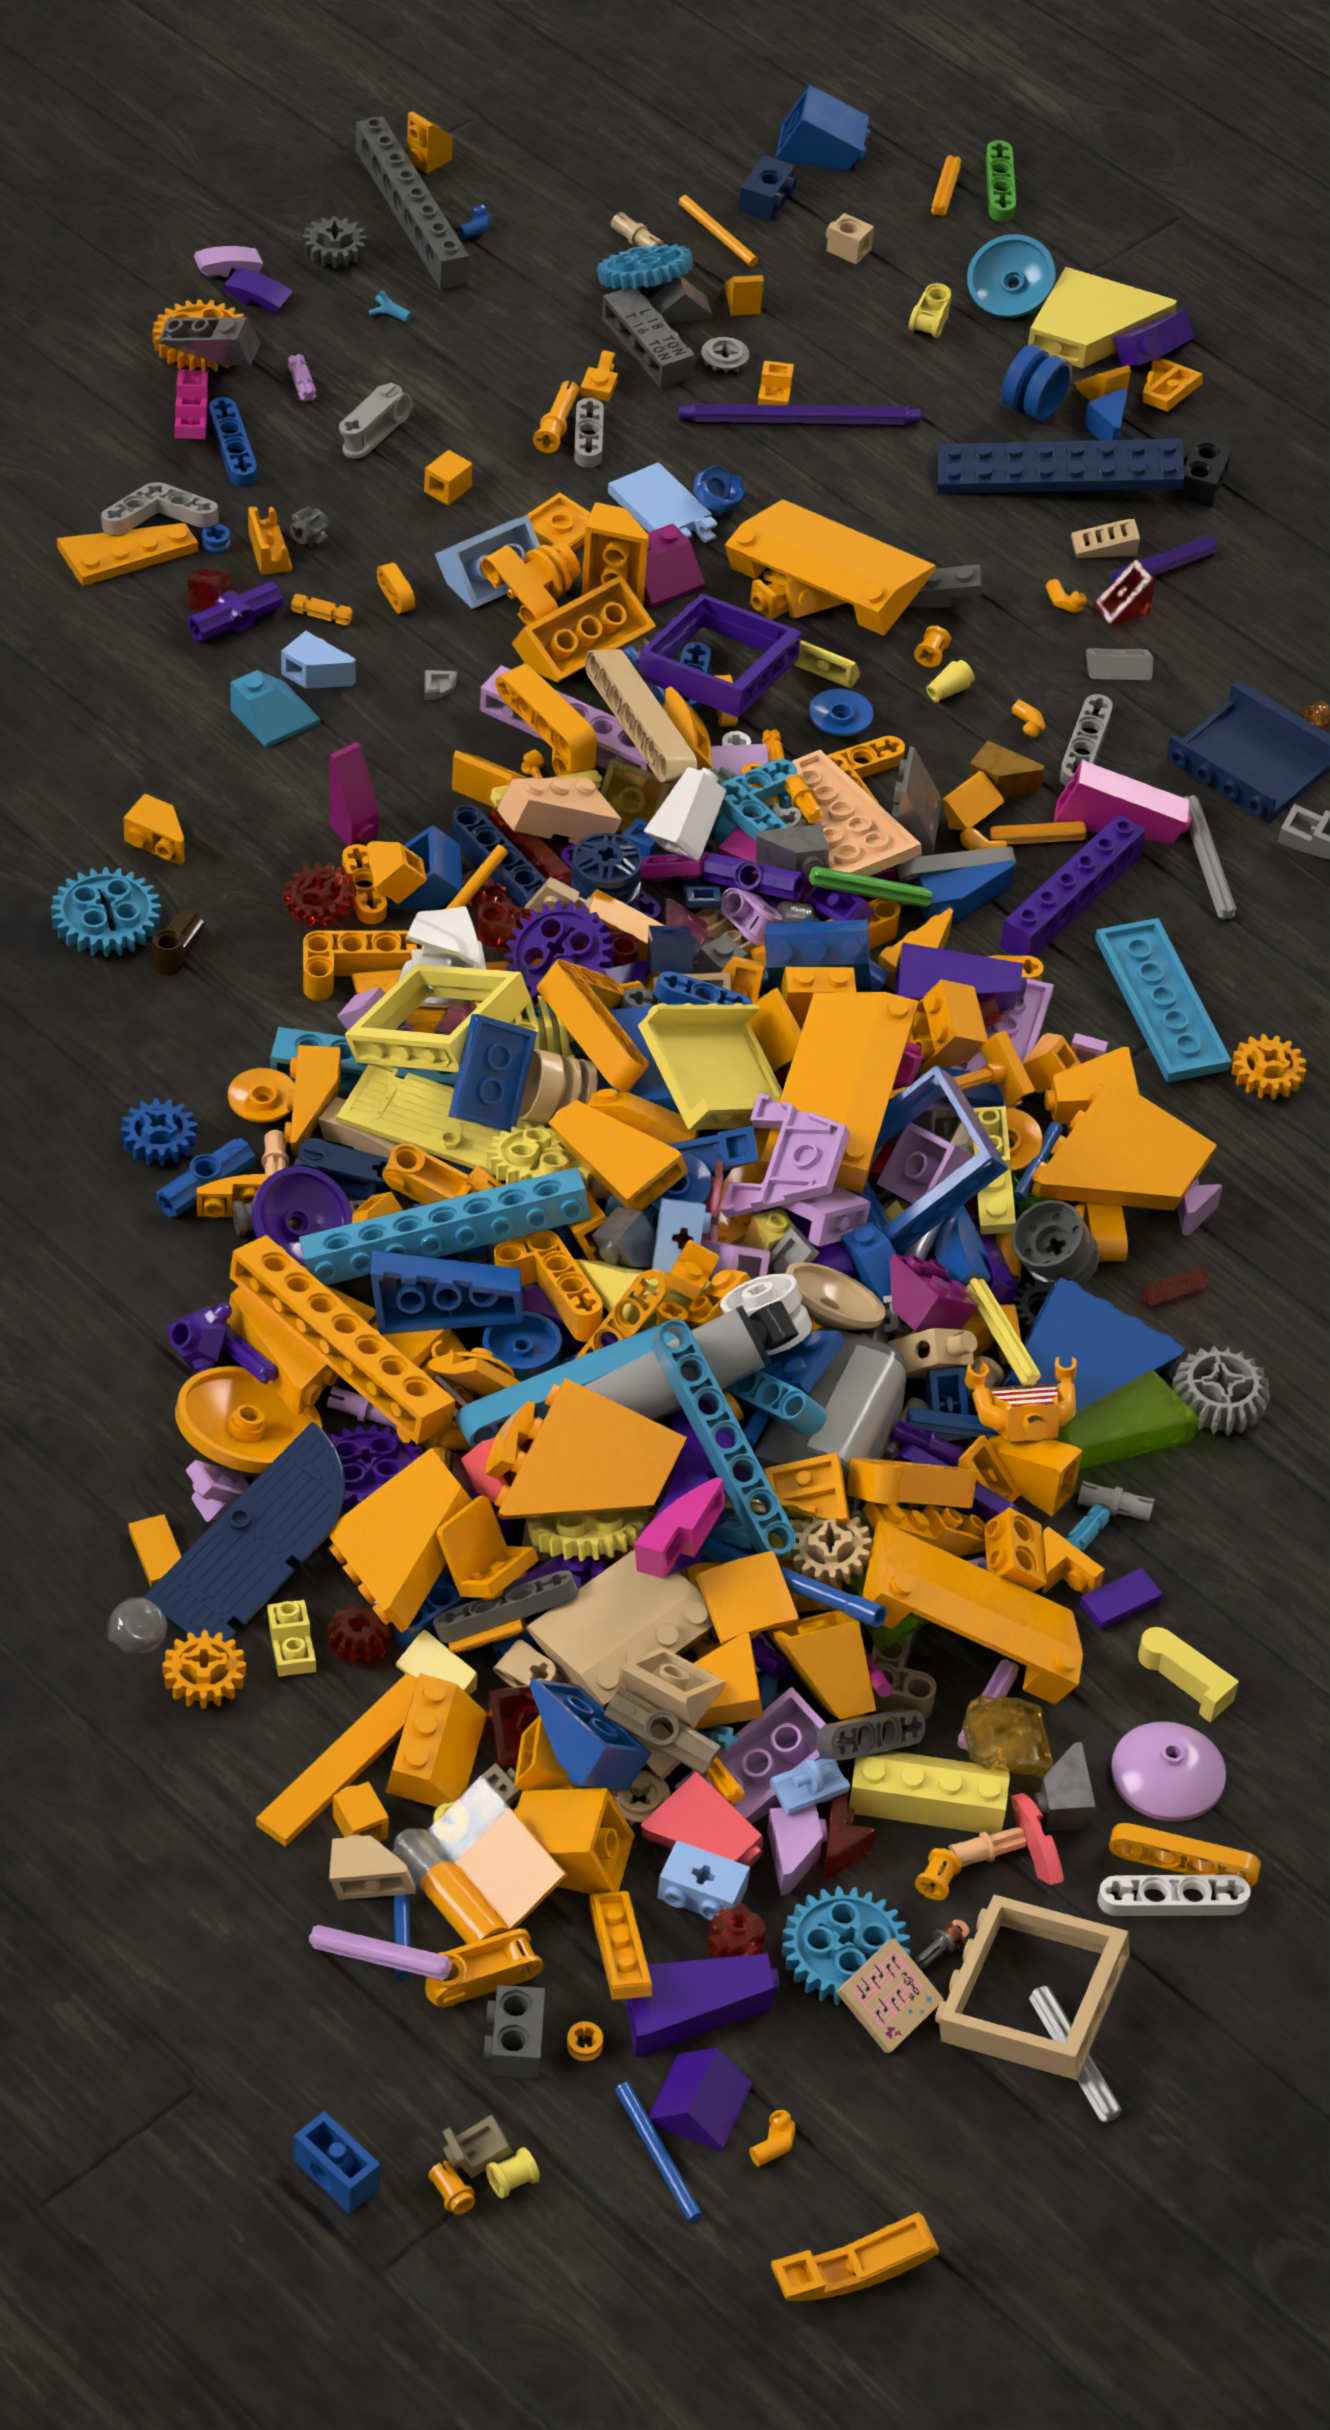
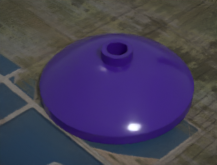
(303, 1197)

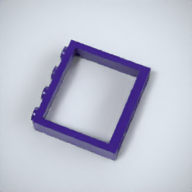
(777, 640)

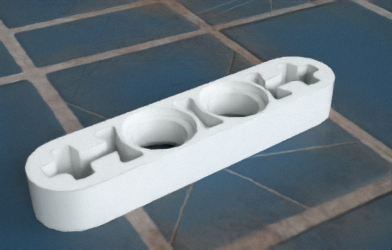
(1172, 1887)

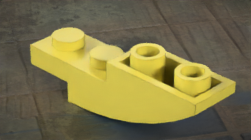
(996, 1199)

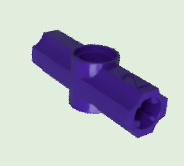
(235, 611)
(770, 881)

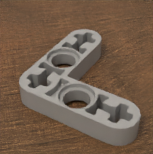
(155, 499)

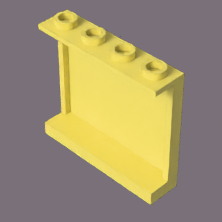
(710, 1062)

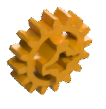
(1268, 1066)
(204, 1669)

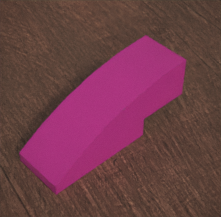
(679, 1528)

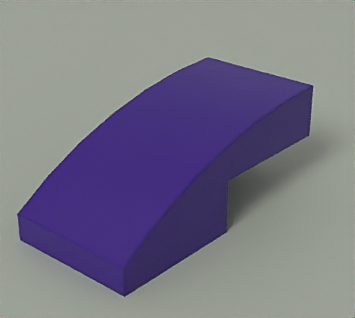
(249, 286)

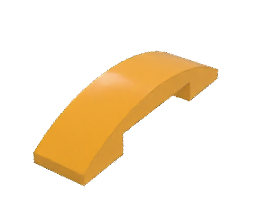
(824, 2275)

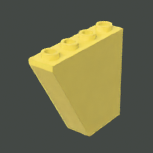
(1089, 312)

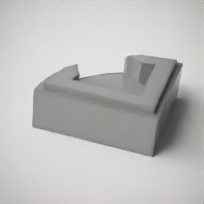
(439, 683)

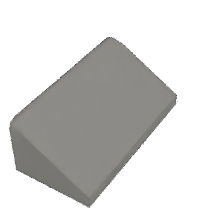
(1119, 664)

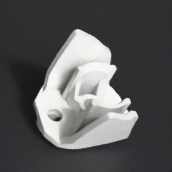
(446, 941)

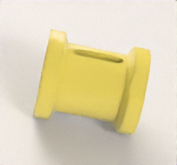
(512, 2172)

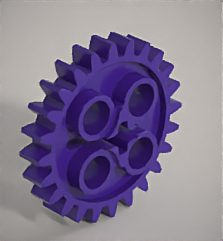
(534, 943)
(371, 1460)

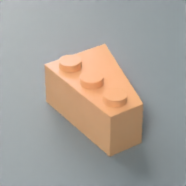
(558, 807)

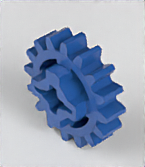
(158, 1132)

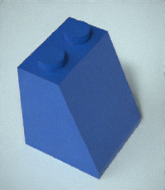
(823, 132)

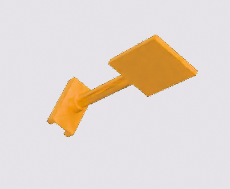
(1001, 1069)

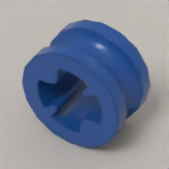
(216, 539)

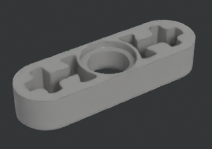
(595, 424)

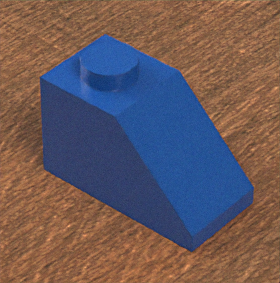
(870, 1257)

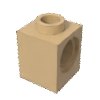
(849, 238)

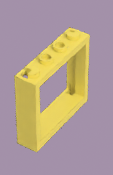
(378, 1042)

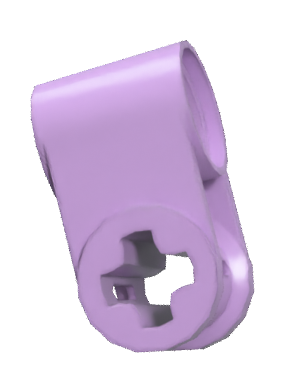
(749, 913)

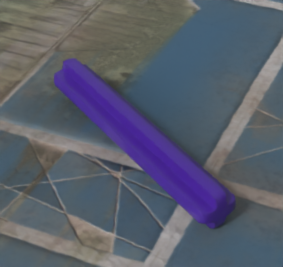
(1175, 557)

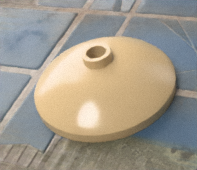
(836, 1298)

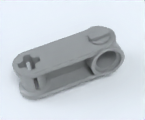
(374, 419)

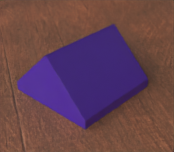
(701, 2098)

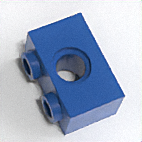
(336, 2162)

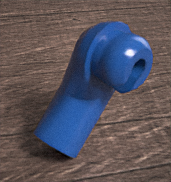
(478, 224)

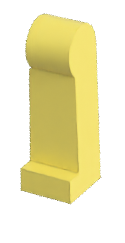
(1188, 1670)

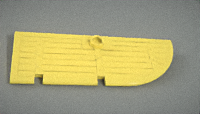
(417, 1114)

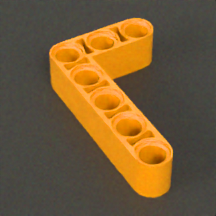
(583, 1005)

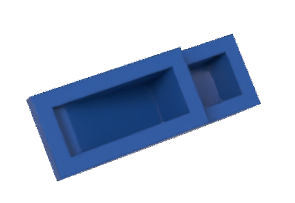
(961, 1248)

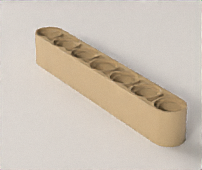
(640, 714)

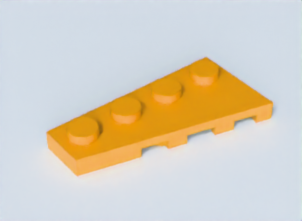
(107, 556)

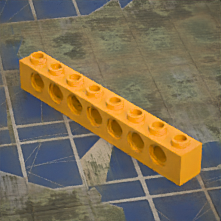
(342, 1339)

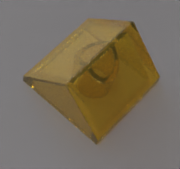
(633, 792)

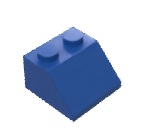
(442, 869)

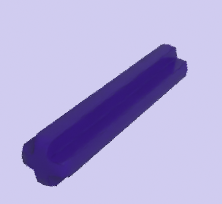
(249, 1357)

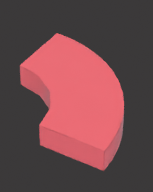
(1040, 1846)

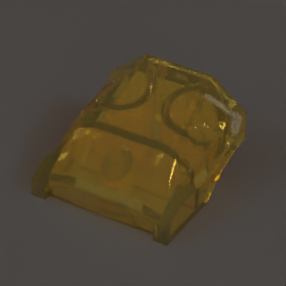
(1007, 1735)

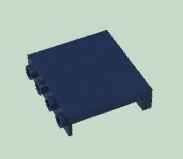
(1254, 752)

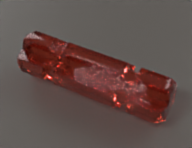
(1175, 1286)

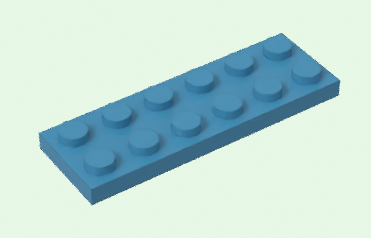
(1163, 1000)

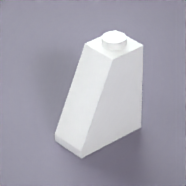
(688, 814)

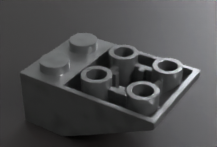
(919, 802)

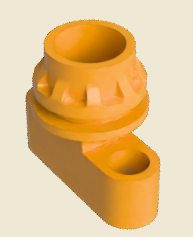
(536, 579)

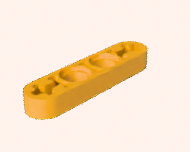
(615, 1321)
(1144, 1847)

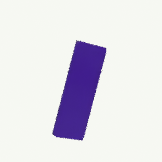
(838, 904)

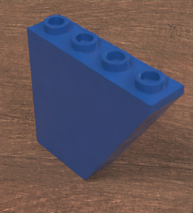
(1102, 1339)

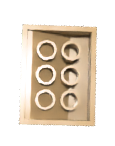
(618, 1620)

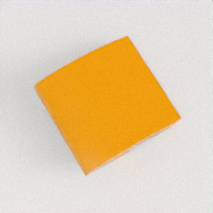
(472, 1374)
(747, 1596)

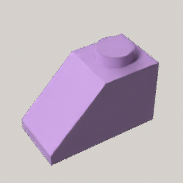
(795, 1844)

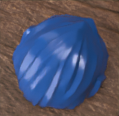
(719, 490)

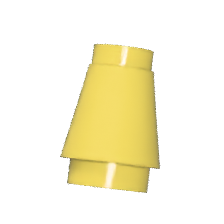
(951, 680)

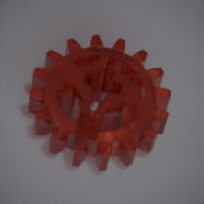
(320, 894)

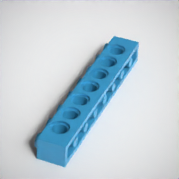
(449, 1225)

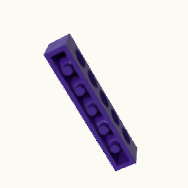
(1073, 888)

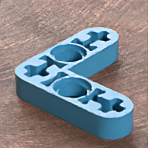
(743, 799)

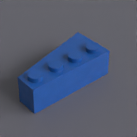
(442, 1293)

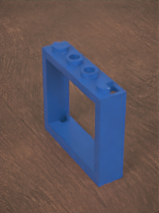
(954, 1189)

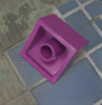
(670, 567)

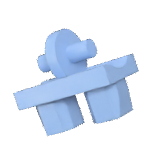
(809, 1784)

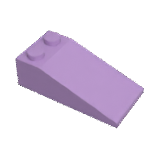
(769, 1749)

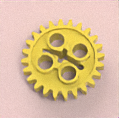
(530, 1155)
(587, 1533)

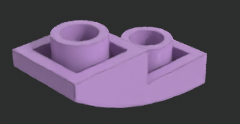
(221, 259)

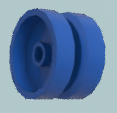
(1036, 382)
(526, 1346)

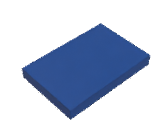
(492, 1073)

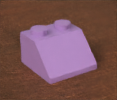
(920, 1163)

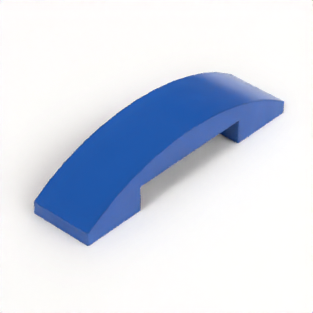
(732, 1147)

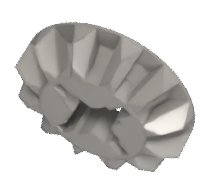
(735, 350)

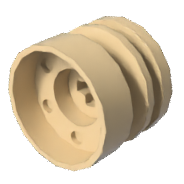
(555, 1084)

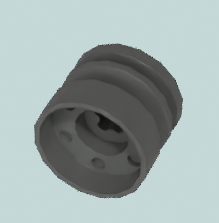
(1055, 1243)

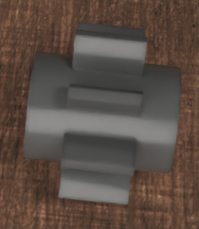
(309, 526)

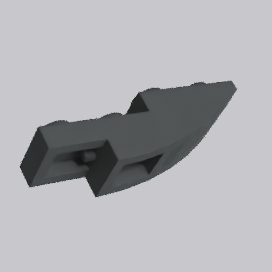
(947, 584)

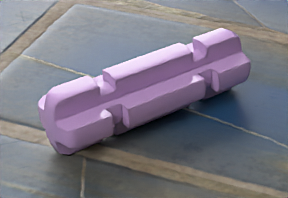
(302, 378)

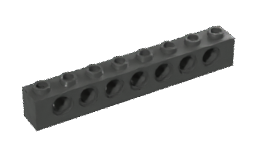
(412, 203)

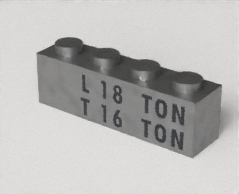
(648, 337)

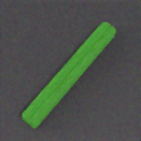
(870, 887)

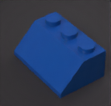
(818, 946)

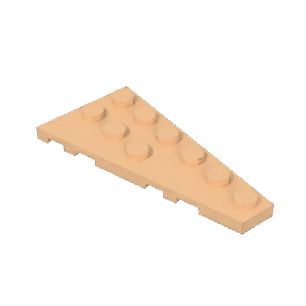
(856, 827)

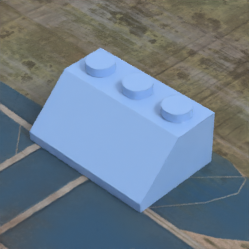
(463, 561)

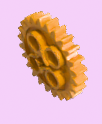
(189, 311)

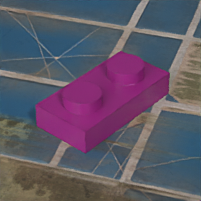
(671, 865)

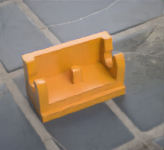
(268, 542)

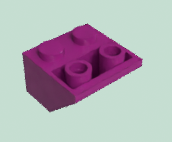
(927, 1296)

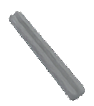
(1090, 2077)

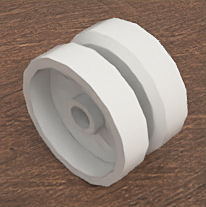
(766, 1290)

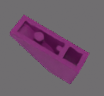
(351, 797)

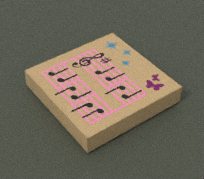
(890, 1995)

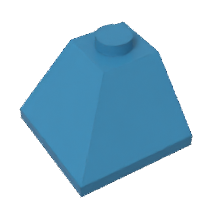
(270, 708)

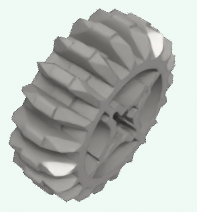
(1222, 1389)

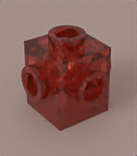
(736, 1933)

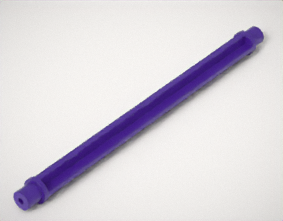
(799, 414)

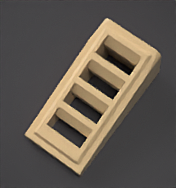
(1116, 540)

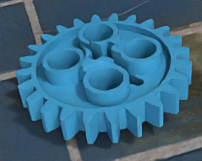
(645, 266)
(83, 918)
(842, 1943)

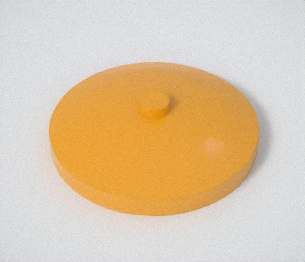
(238, 1418)

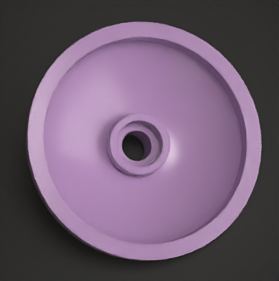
(1166, 1785)

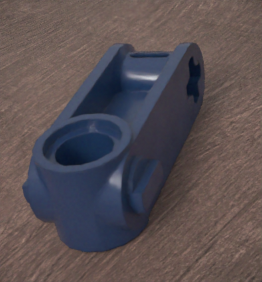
(353, 1170)

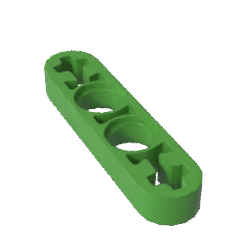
(1000, 180)

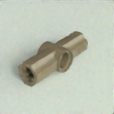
(639, 1719)

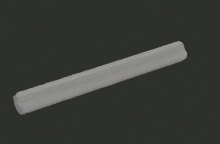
(1210, 861)

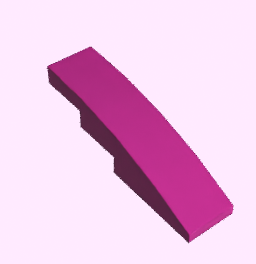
(191, 404)

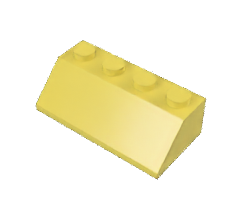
(929, 1791)

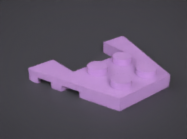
(801, 1163)

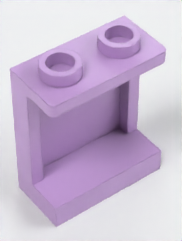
(830, 1214)

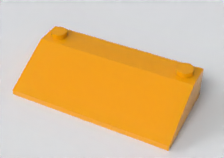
(832, 559)
(848, 1070)
(977, 1604)

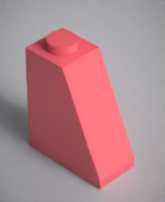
(704, 1820)

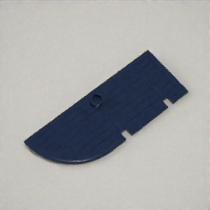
(248, 1548)

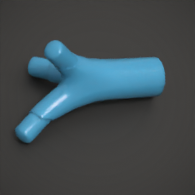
(390, 308)

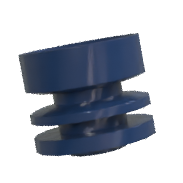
(610, 865)

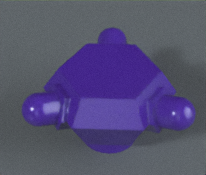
(201, 1336)

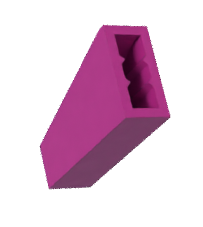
(1101, 795)

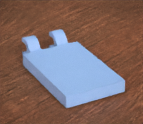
(659, 500)

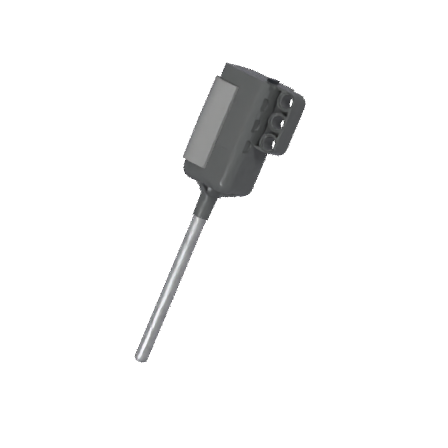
(858, 1391)

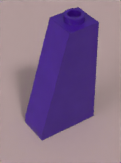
(923, 967)
(699, 1998)

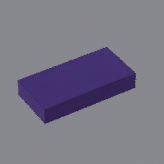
(1121, 1599)

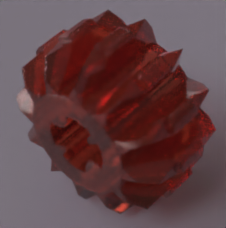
(358, 1634)

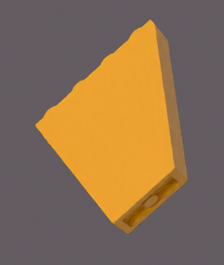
(1124, 1154)
(299, 1369)
(589, 1459)
(394, 1538)

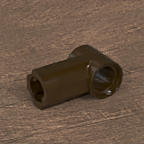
(175, 941)

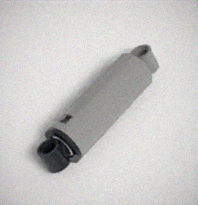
(731, 1345)

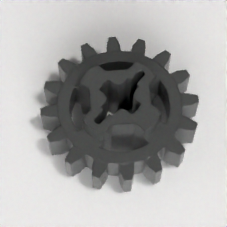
(334, 242)

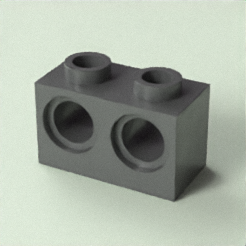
(515, 2031)

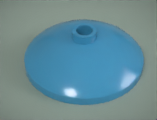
(1009, 261)

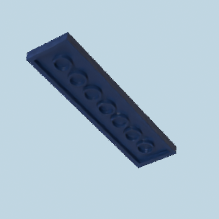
(1060, 466)

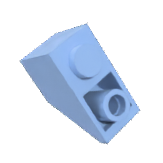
(316, 663)

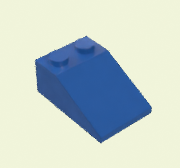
(585, 1741)

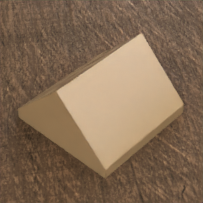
(672, 1684)

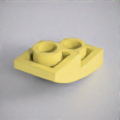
(291, 1638)

